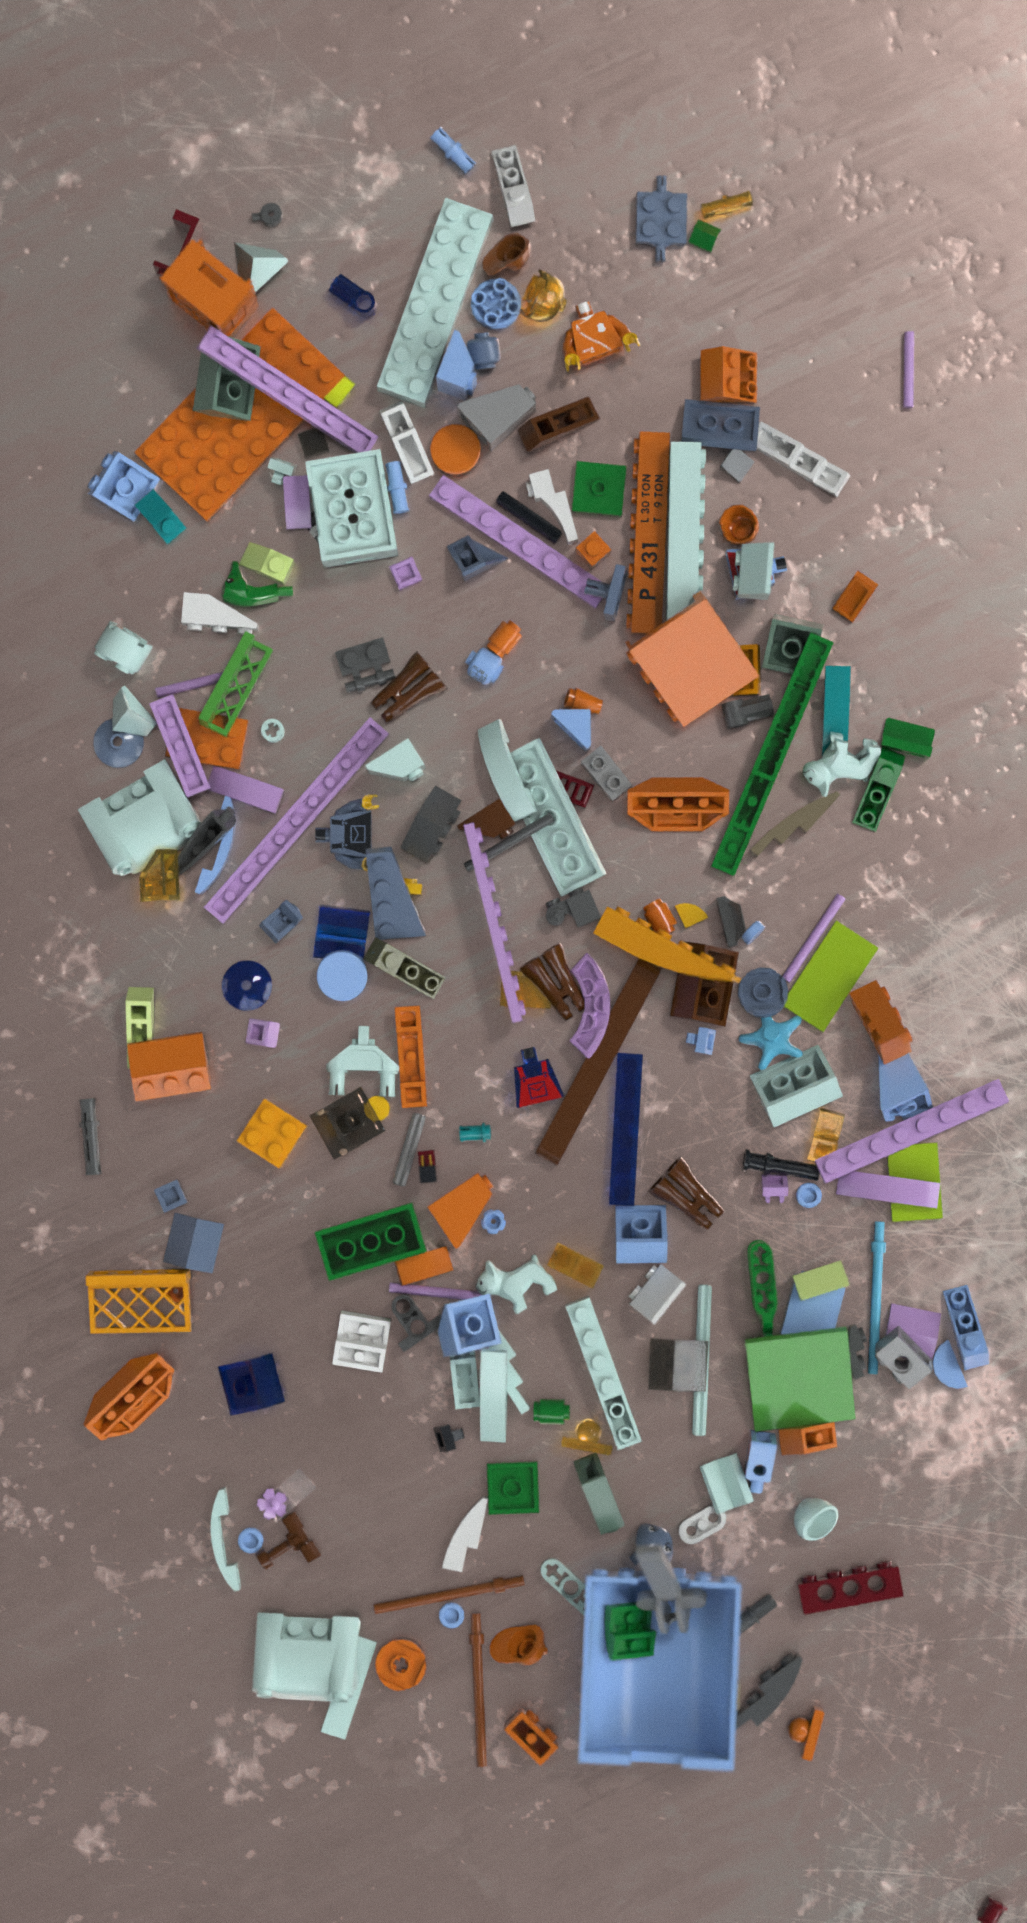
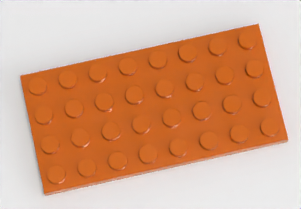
(215, 456)

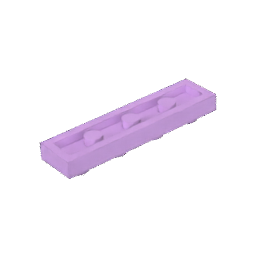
(180, 746)

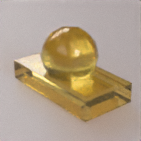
(587, 1439)

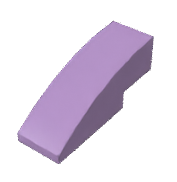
(245, 789)

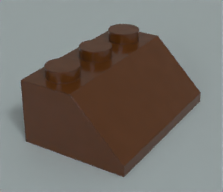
(703, 998)

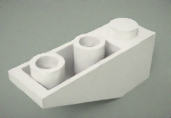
(513, 186)
(207, 611)

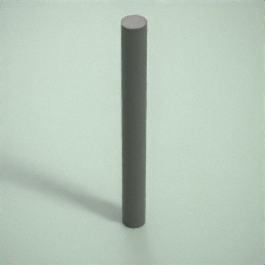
(514, 839)

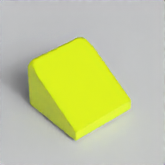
(340, 392)

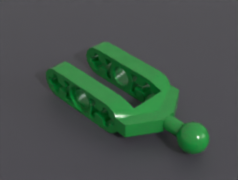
(767, 1314)

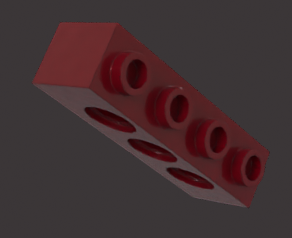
(889, 1589)

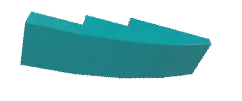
(836, 703)

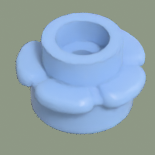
(486, 1221)

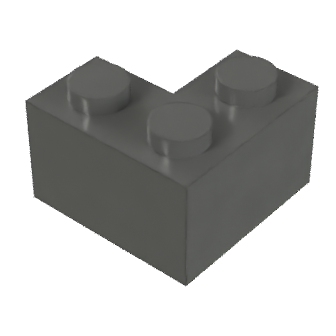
(432, 824)

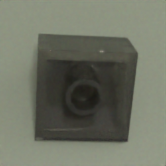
(347, 1123)
(678, 1364)

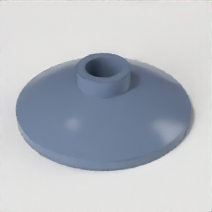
(117, 756)

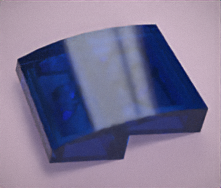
(341, 930)

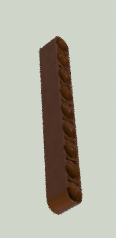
(594, 1069)

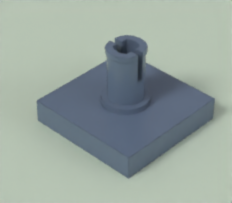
(612, 591)

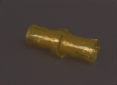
(726, 205)

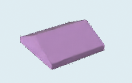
(918, 1324)

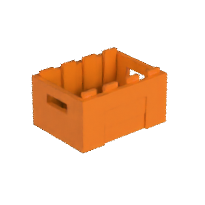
(207, 294)

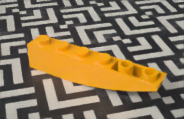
(658, 947)

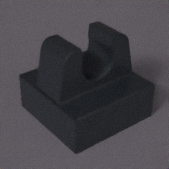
(446, 1437)

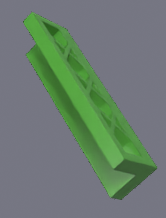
(227, 679)

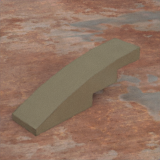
(802, 818)

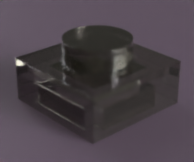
(313, 443)

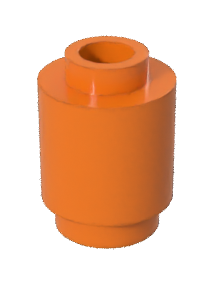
(504, 638)
(660, 916)

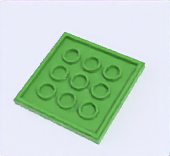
(800, 1379)

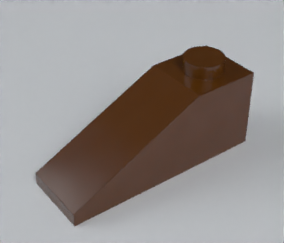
(557, 423)

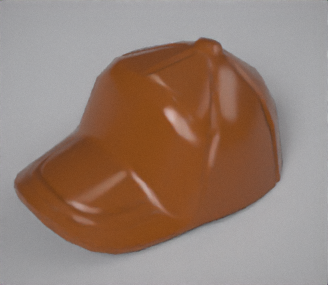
(509, 253)

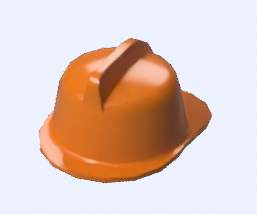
(519, 1645)

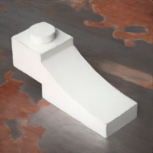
(542, 489)

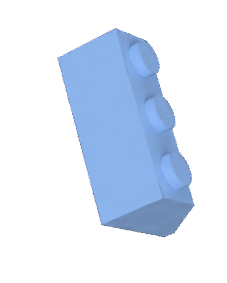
(456, 371)

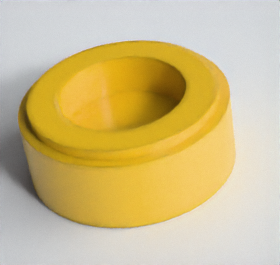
(380, 1106)

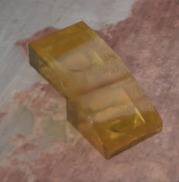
(826, 1134)

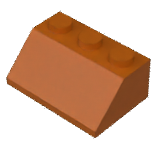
(169, 1066)

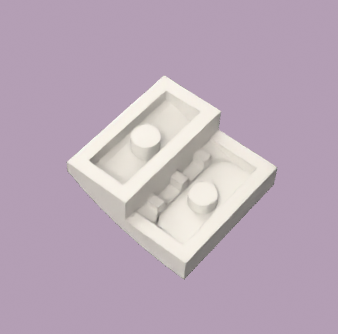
(361, 1341)

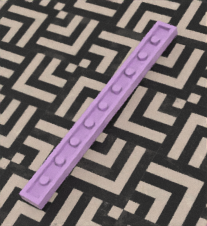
(296, 820)

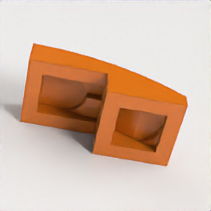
(423, 1265)

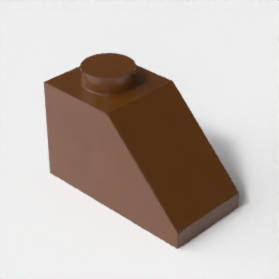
(492, 820)

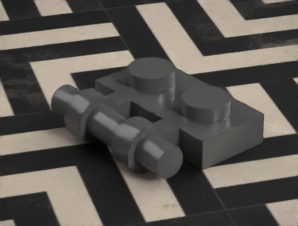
(361, 658)

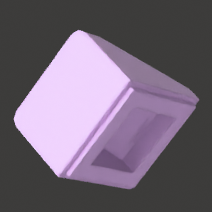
(262, 1033)

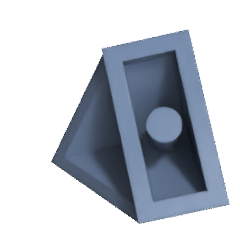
(473, 557)

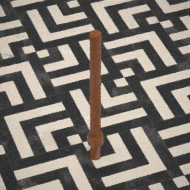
(497, 1585)
(476, 1639)

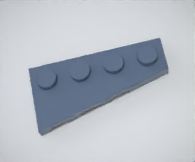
(391, 901)

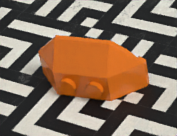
(678, 803)
(129, 1397)

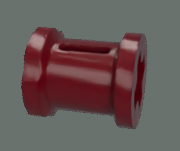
(992, 1912)

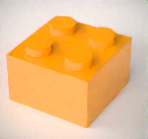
(272, 1133)

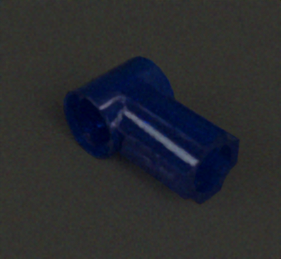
(352, 295)

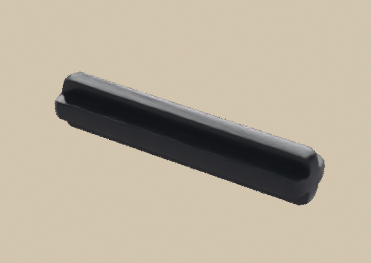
(529, 517)

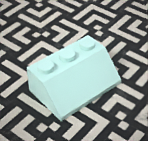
(796, 1086)

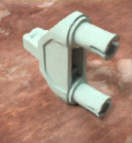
(362, 1056)

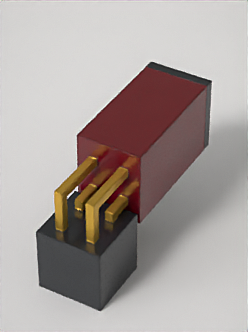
(427, 1166)

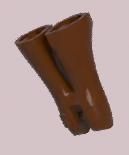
(427, 687)
(538, 974)
(682, 1175)

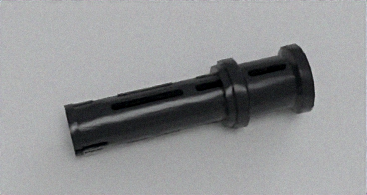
(768, 1164)

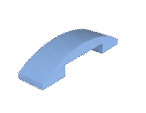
(207, 877)

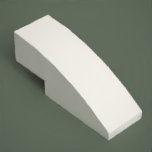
(406, 442)
(465, 1536)

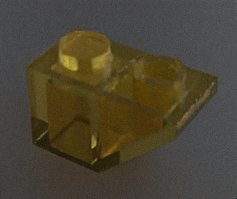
(575, 1265)

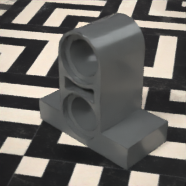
(408, 1317)

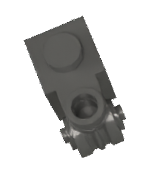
(579, 906)

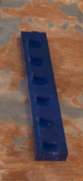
(625, 1129)

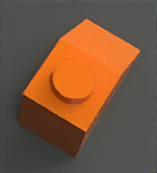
(807, 1438)

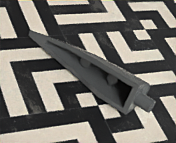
(205, 837)

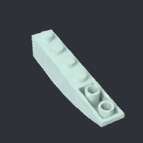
(603, 1372)

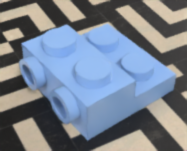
(121, 484)

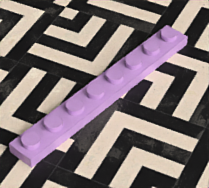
(286, 391)
(514, 538)
(497, 933)
(911, 1131)

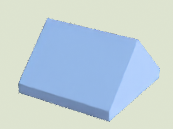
(575, 724)

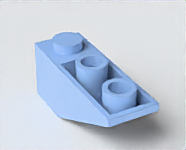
(966, 1327)

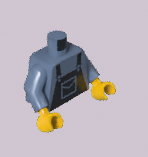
(350, 832)

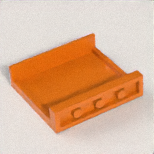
(692, 661)

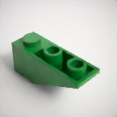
(879, 789)

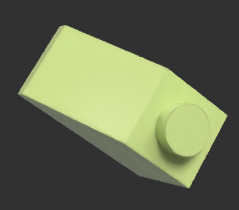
(267, 563)

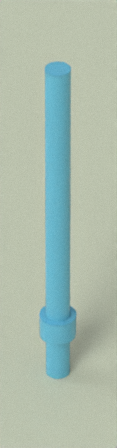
(878, 1247)

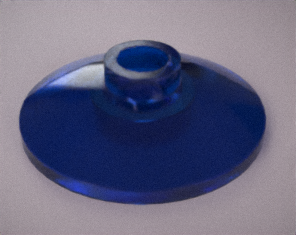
(260, 985)

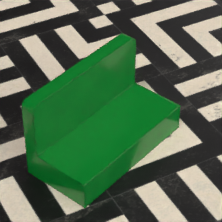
(907, 738)

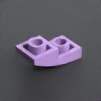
(297, 502)

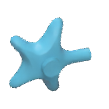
(773, 1039)

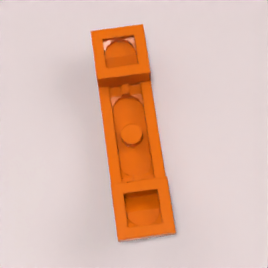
(411, 1056)

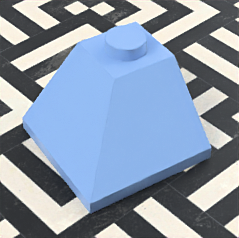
(468, 1326)

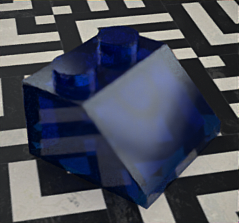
(251, 1384)

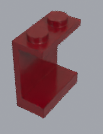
(187, 224)

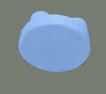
(496, 304)
(342, 975)

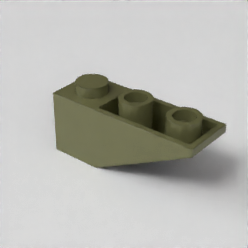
(404, 968)

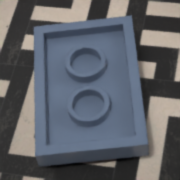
(721, 425)

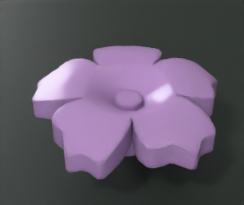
(272, 1503)

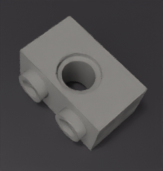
(606, 774)
(899, 1344)

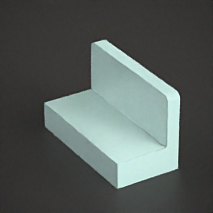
(726, 1483)

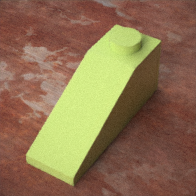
(139, 1015)

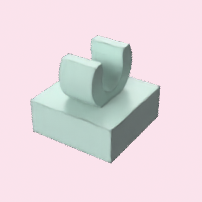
(281, 469)

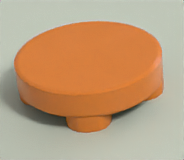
(455, 449)

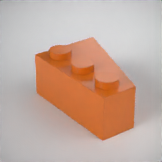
(881, 1021)

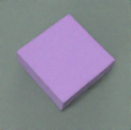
(405, 573)

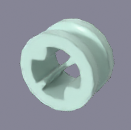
(265, 727)

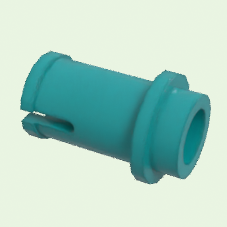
(476, 1132)

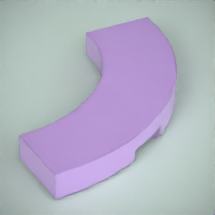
(597, 1005)

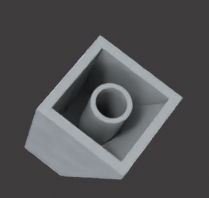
(497, 413)

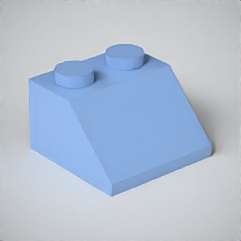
(641, 1234)

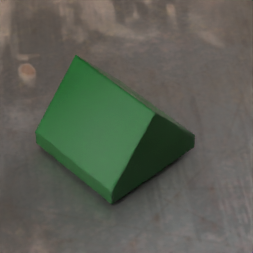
(704, 235)

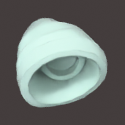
(815, 1518)

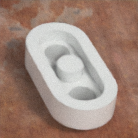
(703, 1526)

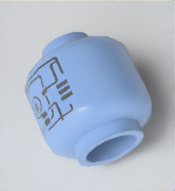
(484, 666)

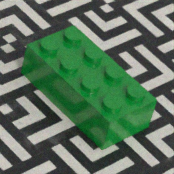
(370, 1241)

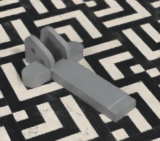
(664, 1589)

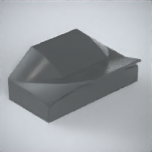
(731, 920)

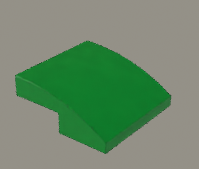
(628, 1631)

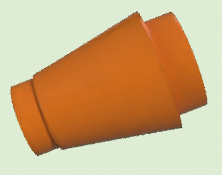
(580, 699)

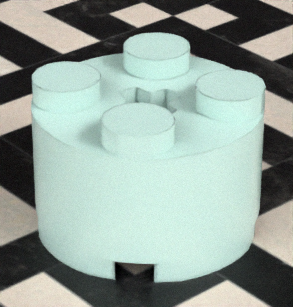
(122, 647)

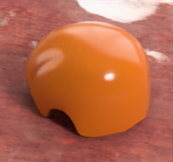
(739, 525)

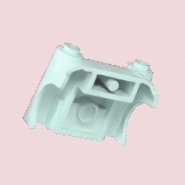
(141, 819)
(306, 1657)

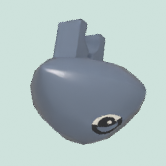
(653, 1535)

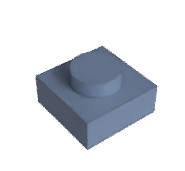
(170, 1196)

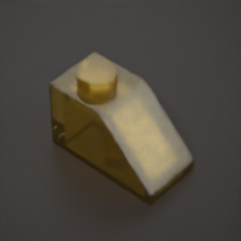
(160, 877)
(528, 993)

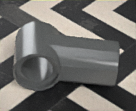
(740, 712)

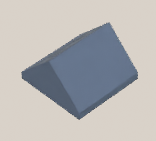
(193, 1243)

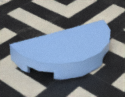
(947, 1367)

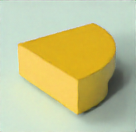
(690, 914)

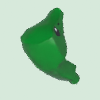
(239, 593)

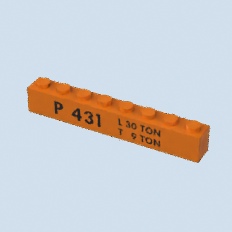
(649, 532)

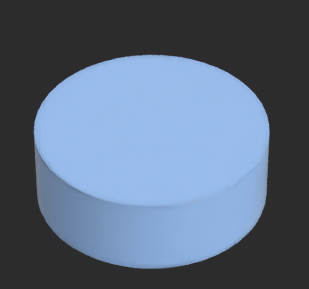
(753, 932)
(808, 1195)
(250, 1540)
(451, 1615)

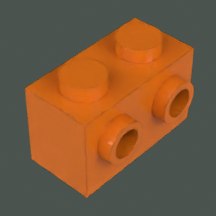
(531, 1736)

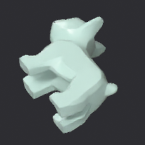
(841, 763)
(515, 1283)

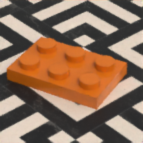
(213, 747)

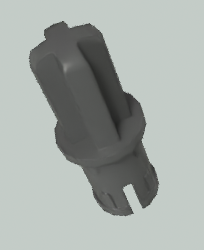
(756, 1613)

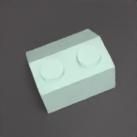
(754, 571)
(398, 763)

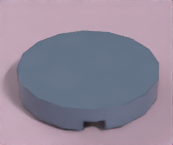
(763, 992)

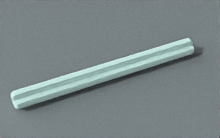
(702, 1333)

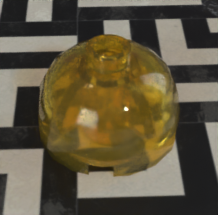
(543, 297)

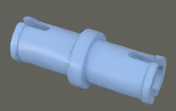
(453, 150)
(397, 487)

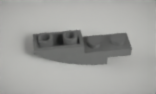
(775, 1688)

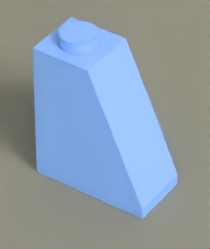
(902, 1089)

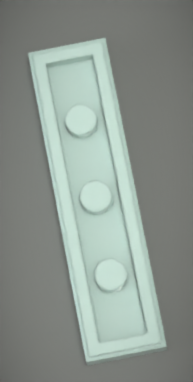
(341, 1713)

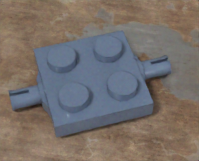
(661, 218)

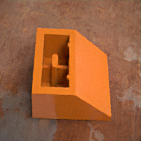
(728, 375)

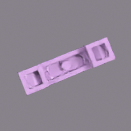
(889, 1189)

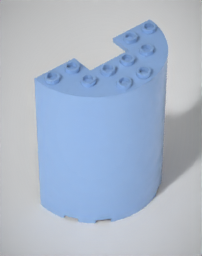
(665, 1704)

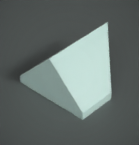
(257, 263)
(130, 715)

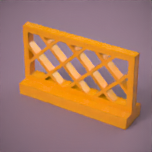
(139, 1279)

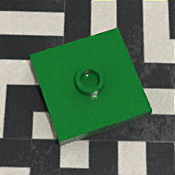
(599, 488)
(513, 1487)

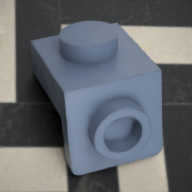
(281, 921)

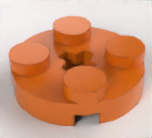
(407, 1677)

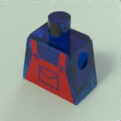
(535, 1080)

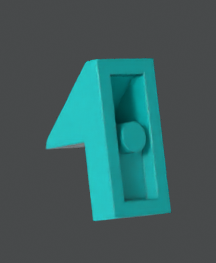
(160, 516)

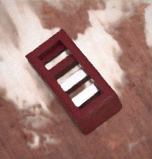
(586, 794)

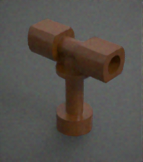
(296, 1539)

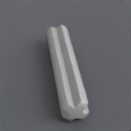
(409, 1149)

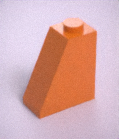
(461, 1207)

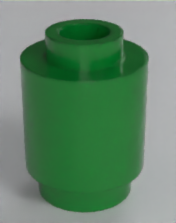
(551, 1411)

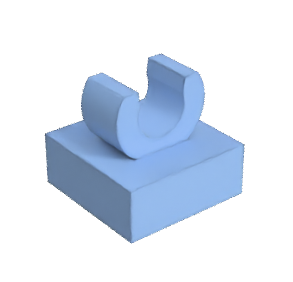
(703, 1040)

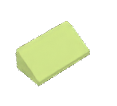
(820, 1280)

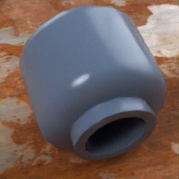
(484, 350)

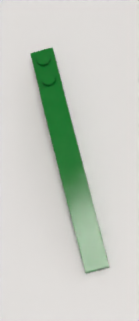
(772, 754)

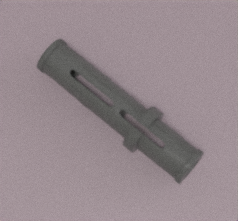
(90, 1136)

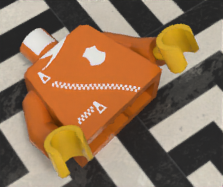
(595, 337)

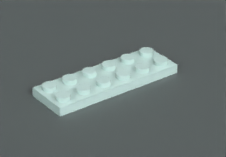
(564, 842)

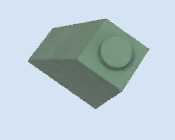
(599, 1493)

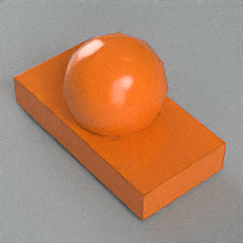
(855, 596)
(807, 1731)

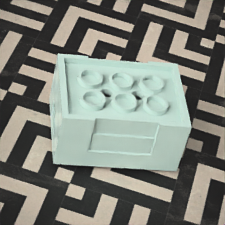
(374, 532)

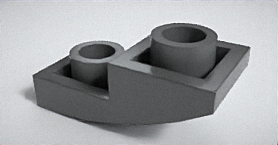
(856, 1338)

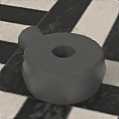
(264, 216)

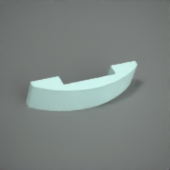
(503, 771)
(229, 1571)

